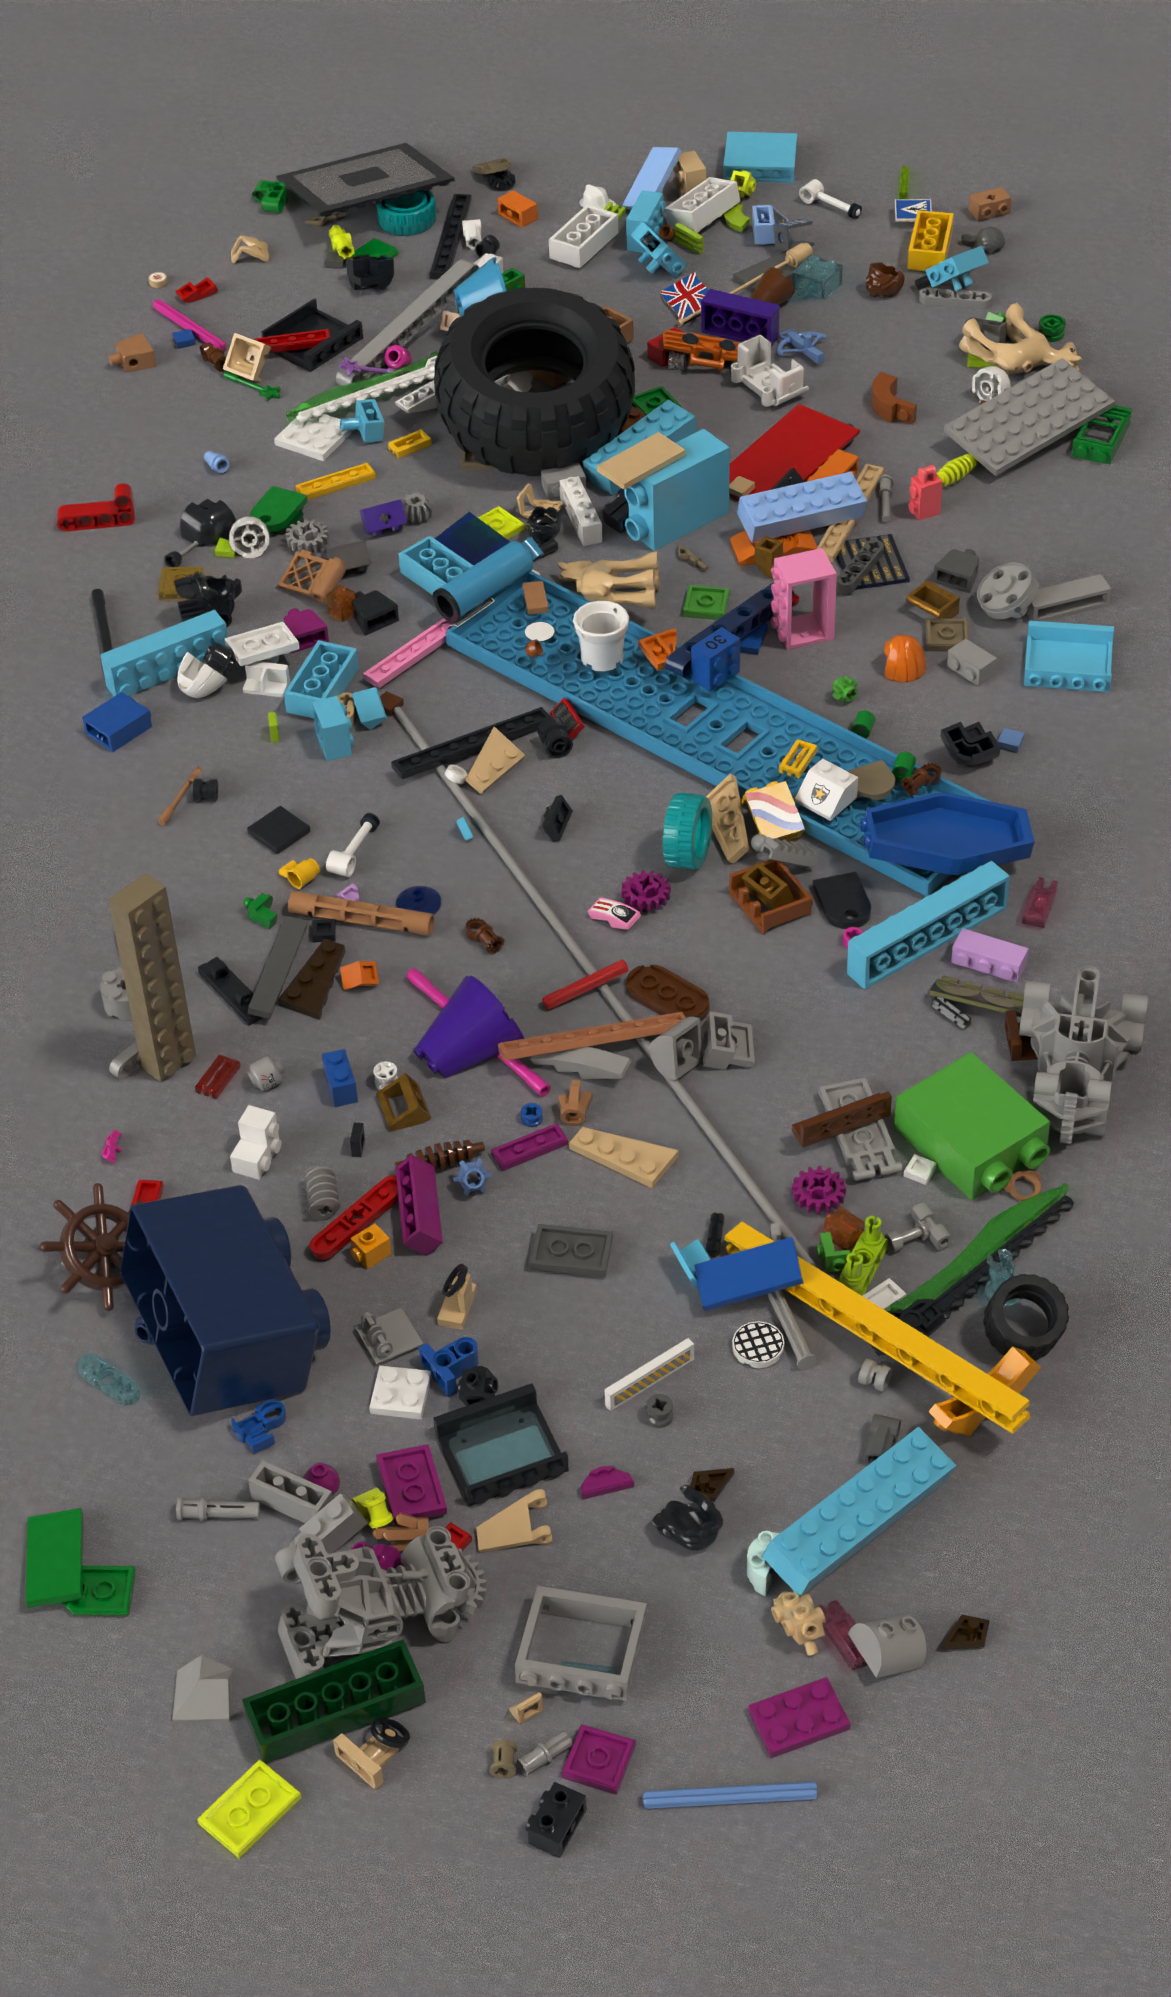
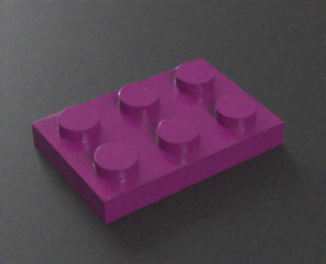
(411, 1482)
(799, 1717)

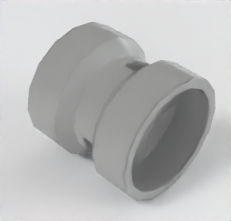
(875, 1375)

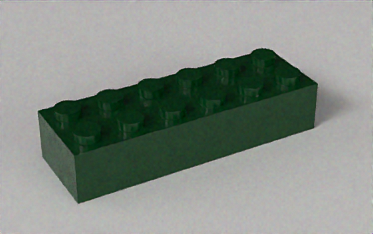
(334, 1701)

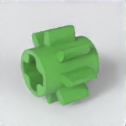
(845, 689)

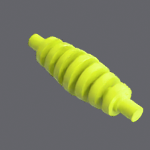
(956, 469)

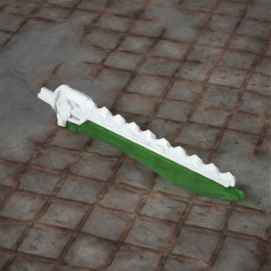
(361, 390)

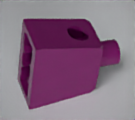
(306, 628)

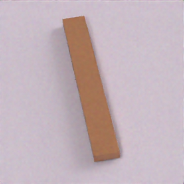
(588, 1036)

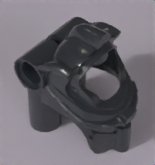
(207, 594)

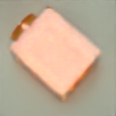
(340, 603)
(844, 1228)

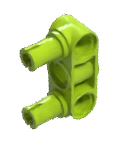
(865, 1257)

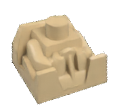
(246, 357)

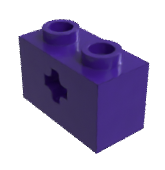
(371, 515)

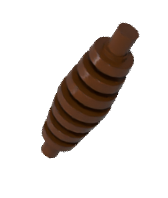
(449, 1154)

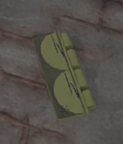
(972, 994)

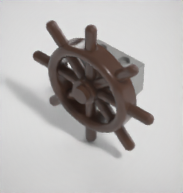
(99, 1247)

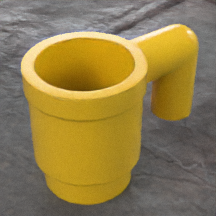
(300, 873)

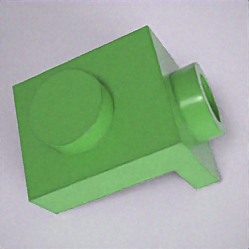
(832, 1260)

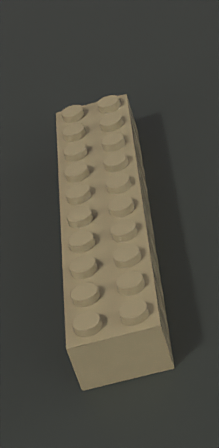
(152, 976)

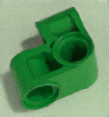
(271, 194)

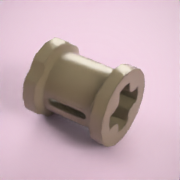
(503, 1759)

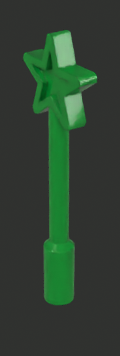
(268, 392)

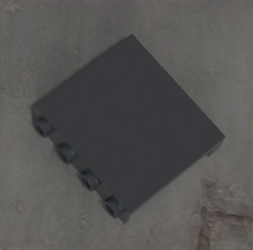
(311, 319)

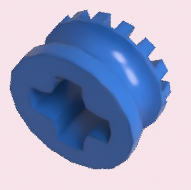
(531, 1120)

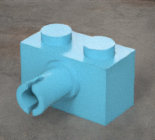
(367, 421)

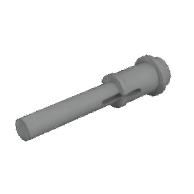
(885, 483)

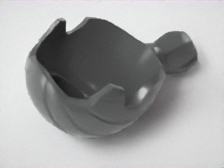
(989, 238)

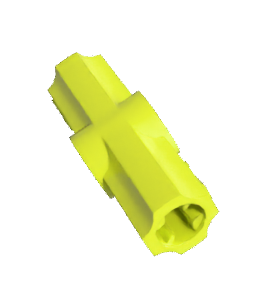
(341, 241)

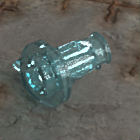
(999, 1273)

